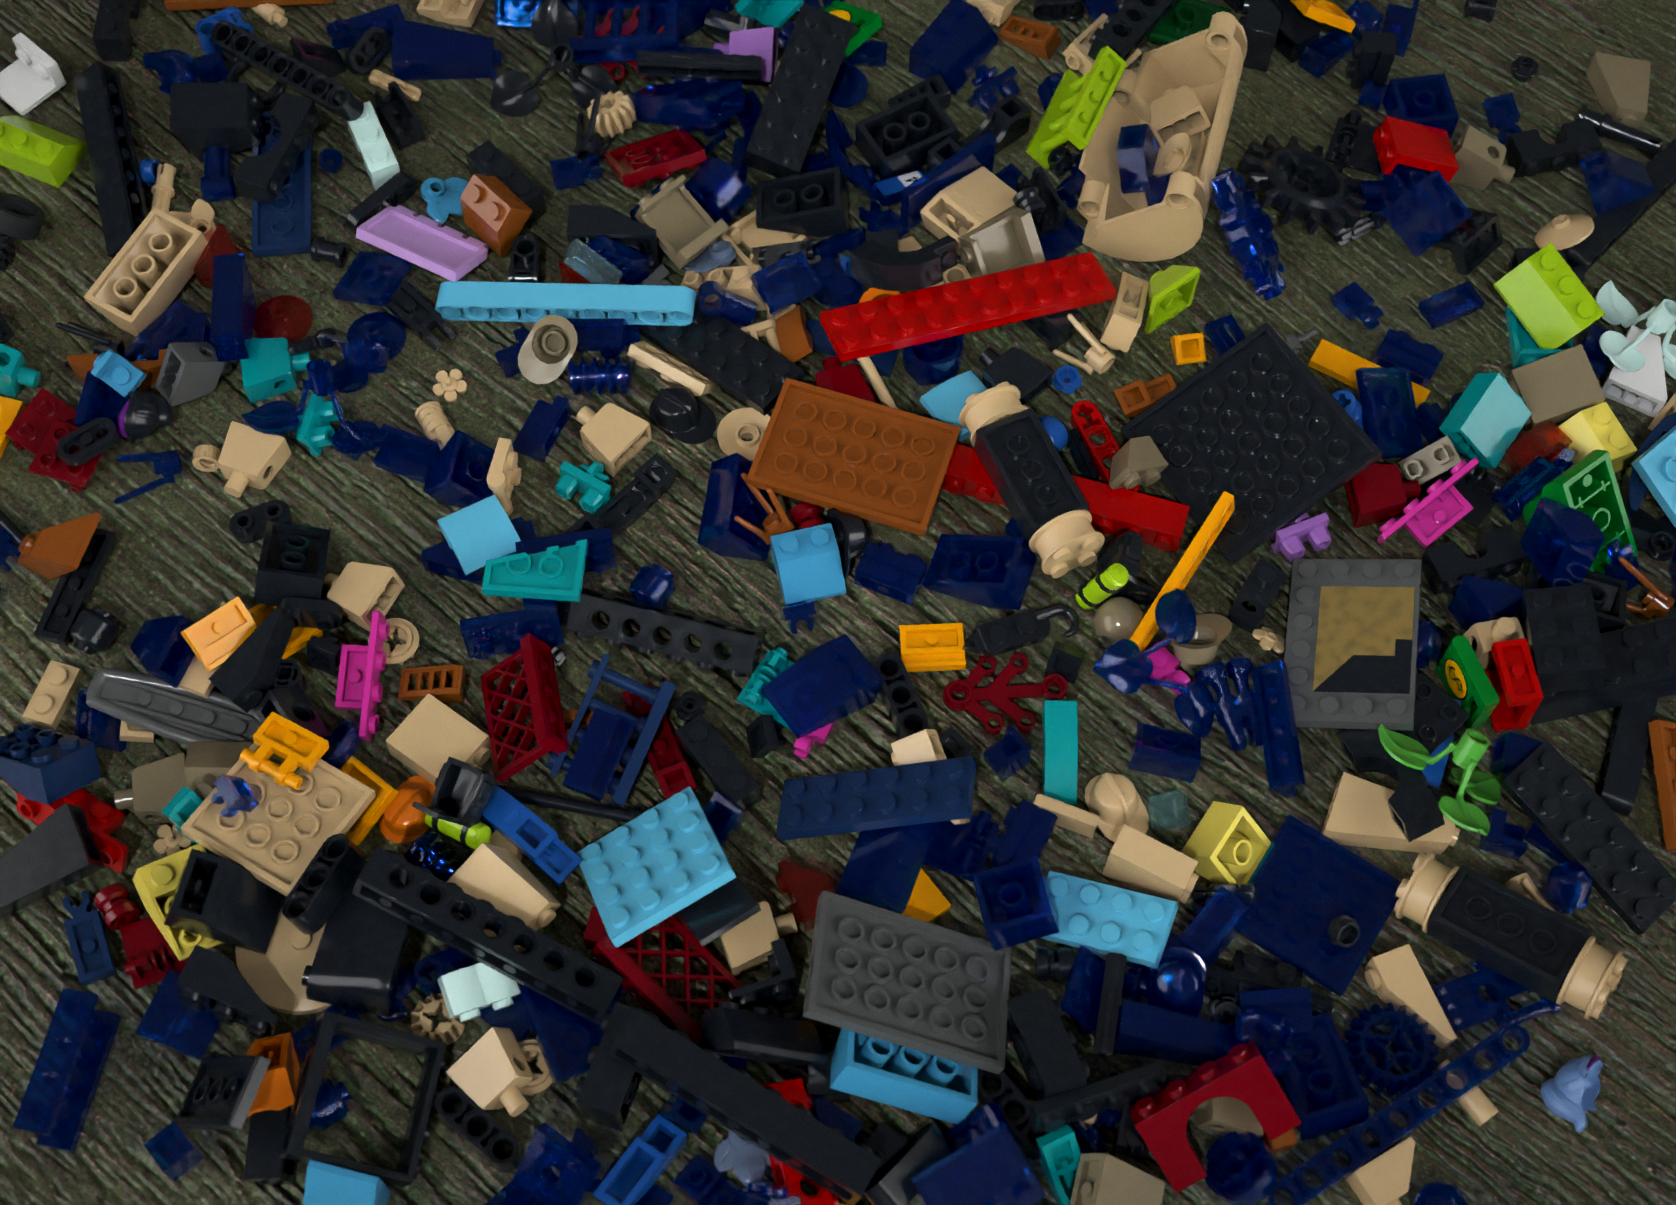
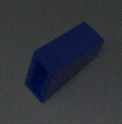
(164, 649)

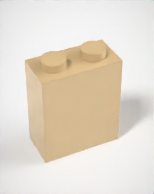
(434, 735)
(1150, 867)

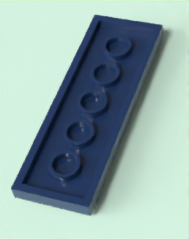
(288, 223)
(877, 798)

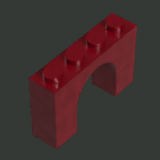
(1237, 1075)

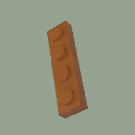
(1663, 747)

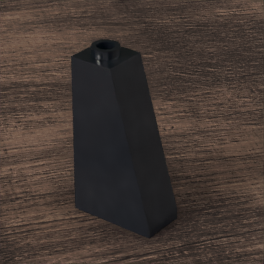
(48, 859)

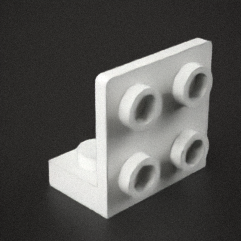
(30, 77)

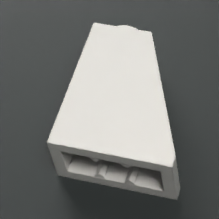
(1641, 389)

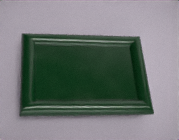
(1184, 20)

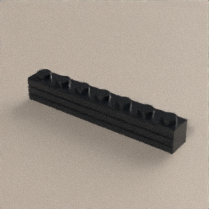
(699, 65)

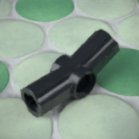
(722, 23)

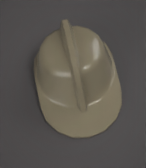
(547, 349)
(1203, 647)

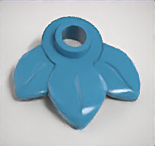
(446, 200)

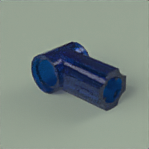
(217, 179)
(728, 305)

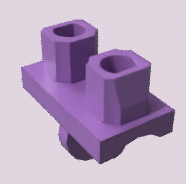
(1303, 529)

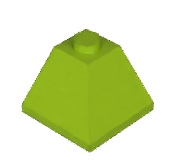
(1169, 294)

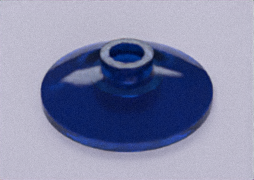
(388, 328)

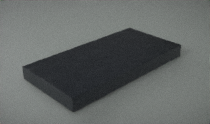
(222, 1092)

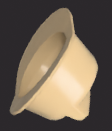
(1116, 803)

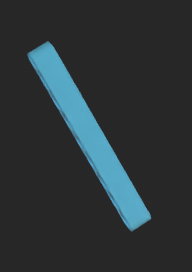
(534, 301)

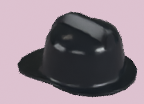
(682, 415)
(850, 534)

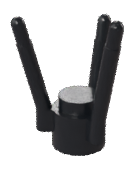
(590, 143)
(102, 342)

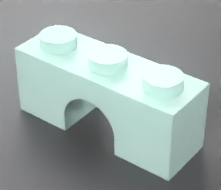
(374, 146)

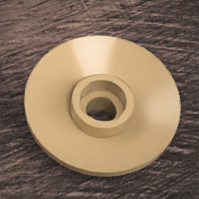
(1174, 154)
(1565, 231)
(739, 425)

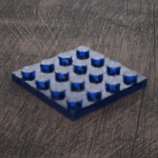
(1302, 888)

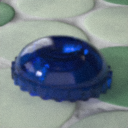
(342, 744)

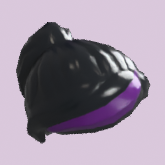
(143, 415)

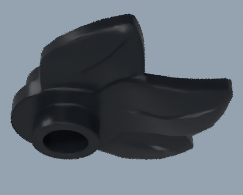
(1650, 532)

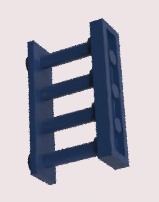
(644, 727)

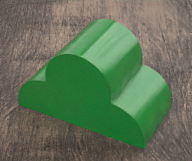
(1594, 490)

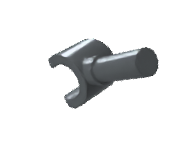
(1295, 342)

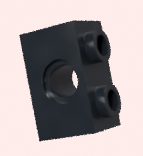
(294, 706)

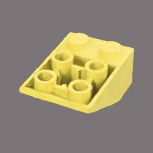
(156, 888)

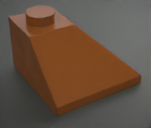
(59, 547)

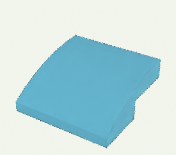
(949, 398)
(479, 534)

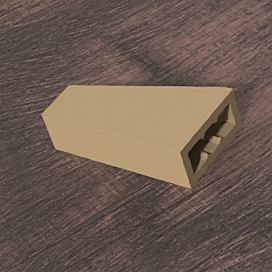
(1362, 818)

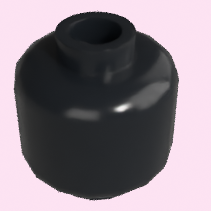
(94, 630)

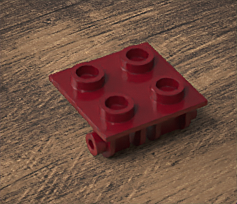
(36, 420)
(50, 465)
(147, 953)

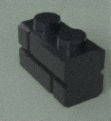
(1371, 58)

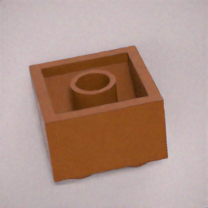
(493, 212)

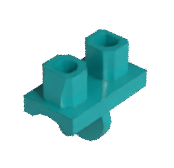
(314, 424)
(586, 480)

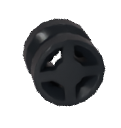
(1030, 201)

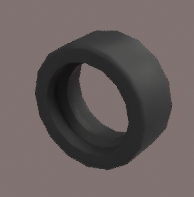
(20, 217)

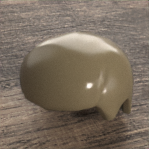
(1117, 618)

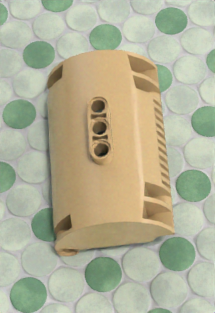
(1124, 223)

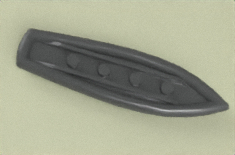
(169, 710)

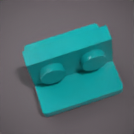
(769, 12)

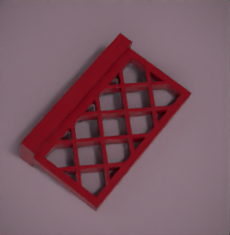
(542, 698)
(654, 996)

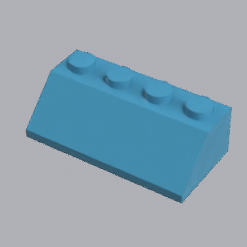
(903, 1077)

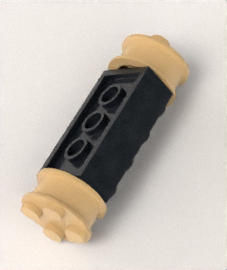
(1031, 479)
(1510, 934)

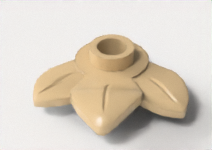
(200, 218)

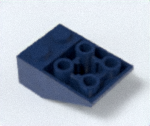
(46, 762)

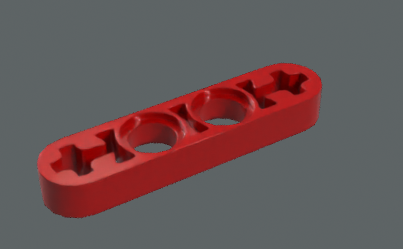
(1099, 427)

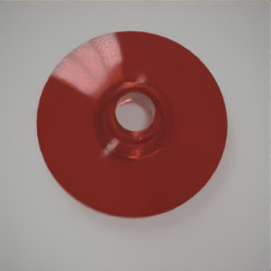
(292, 325)

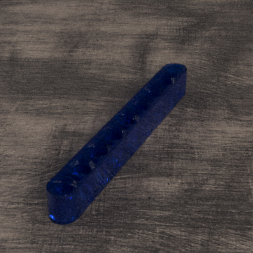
(1410, 1108)

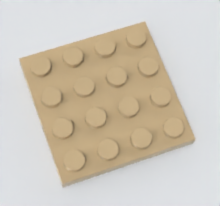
(288, 824)

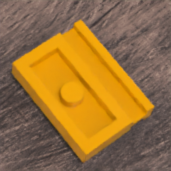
(220, 633)
(932, 647)

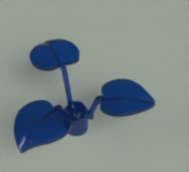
(323, 380)
(1129, 668)

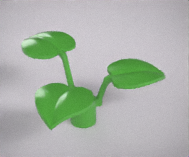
(1466, 754)

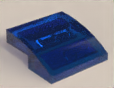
(174, 1025)

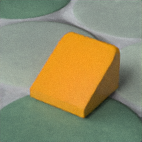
(1188, 348)

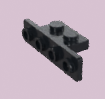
(1258, 973)

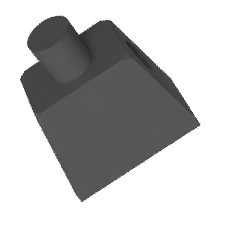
(189, 372)

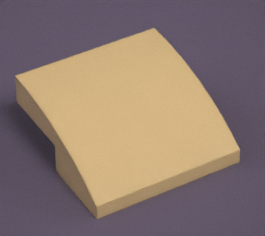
(451, 11)

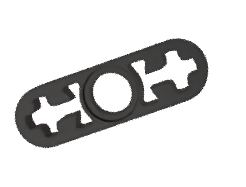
(393, 193)

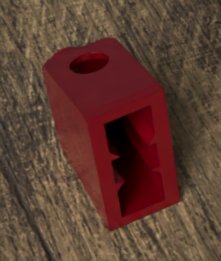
(843, 379)
(1379, 494)

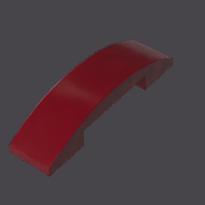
(663, 754)

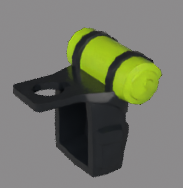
(1117, 573)
(459, 803)

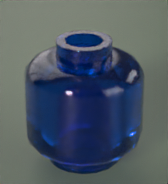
(1366, 18)
(653, 585)
(1428, 644)
(1568, 887)
(329, 1105)

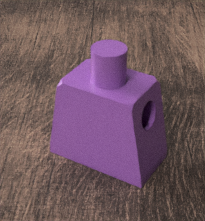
(756, 42)

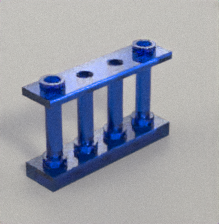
(625, 47)
(67, 1071)

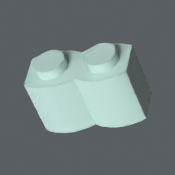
(474, 989)

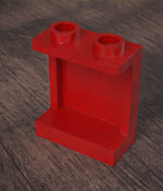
(1414, 146)
(1515, 684)

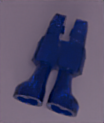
(1232, 711)

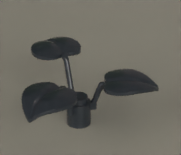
(555, 26)

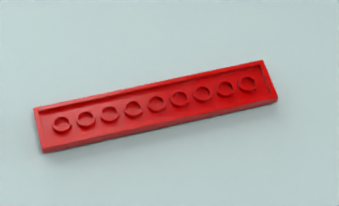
(966, 306)

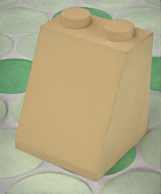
(508, 885)

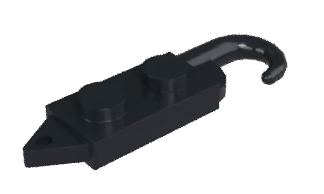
(1018, 630)

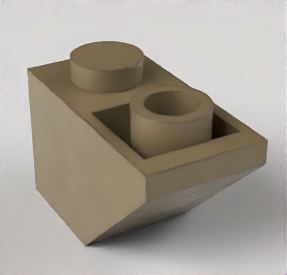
(1136, 464)

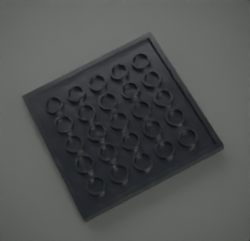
(1259, 432)

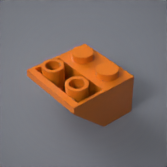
(282, 1076)

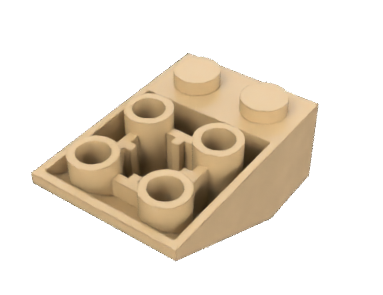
(967, 205)

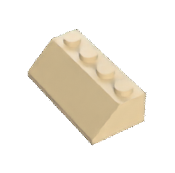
(147, 272)

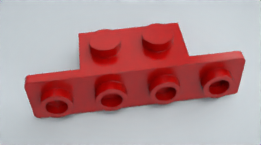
(100, 816)

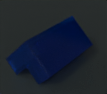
(598, 754)

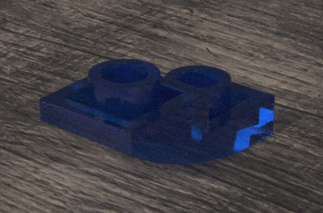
(705, 1184)

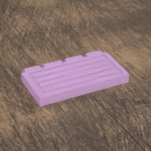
(423, 242)

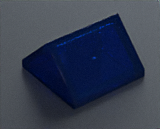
(1483, 601)
(1165, 752)

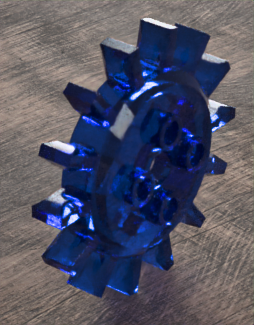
(1249, 233)

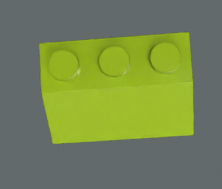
(38, 150)
(1548, 298)

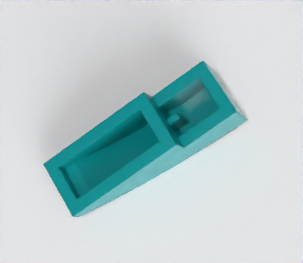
(1060, 750)

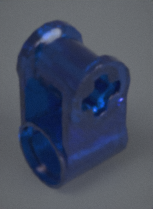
(440, 964)

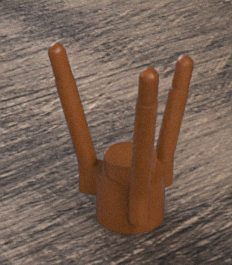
(773, 523)
(1655, 600)

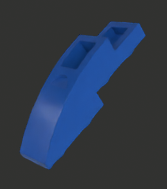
(530, 836)

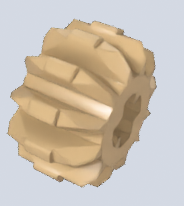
(614, 114)

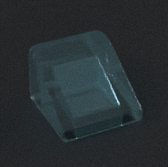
(1168, 811)

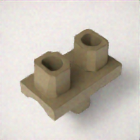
(1431, 461)

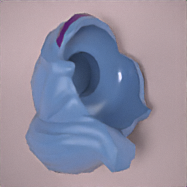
(1574, 1090)

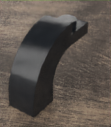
(902, 270)

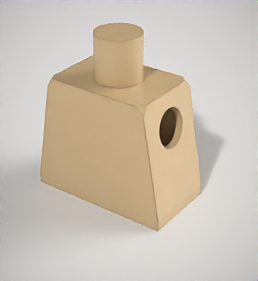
(1176, 113)
(613, 435)
(251, 458)
(362, 590)
(1484, 634)
(750, 940)
(494, 1072)

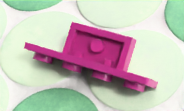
(1436, 512)
(360, 676)

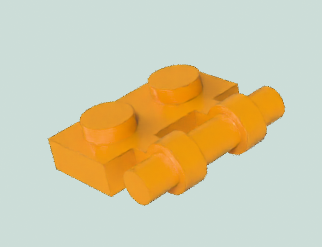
(288, 741)

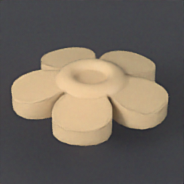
(449, 384)
(1269, 640)
(170, 840)

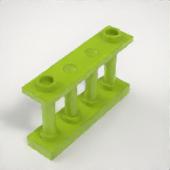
(1077, 106)

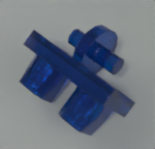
(984, 95)

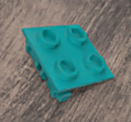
(770, 667)

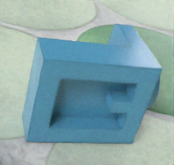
(117, 372)

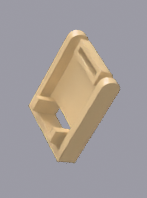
(750, 236)

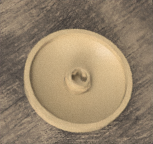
(280, 971)

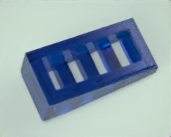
(1324, 54)
(630, 262)

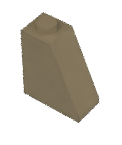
(1621, 86)

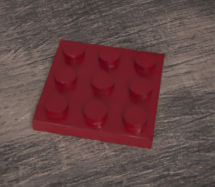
(654, 157)

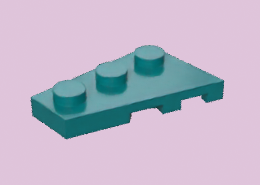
(540, 575)

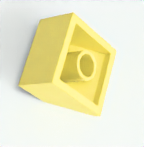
(1601, 430)
(1227, 844)

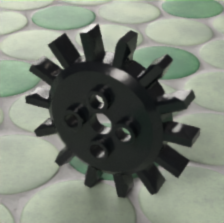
(1302, 184)

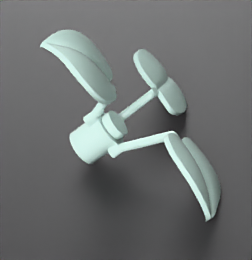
(1620, 311)

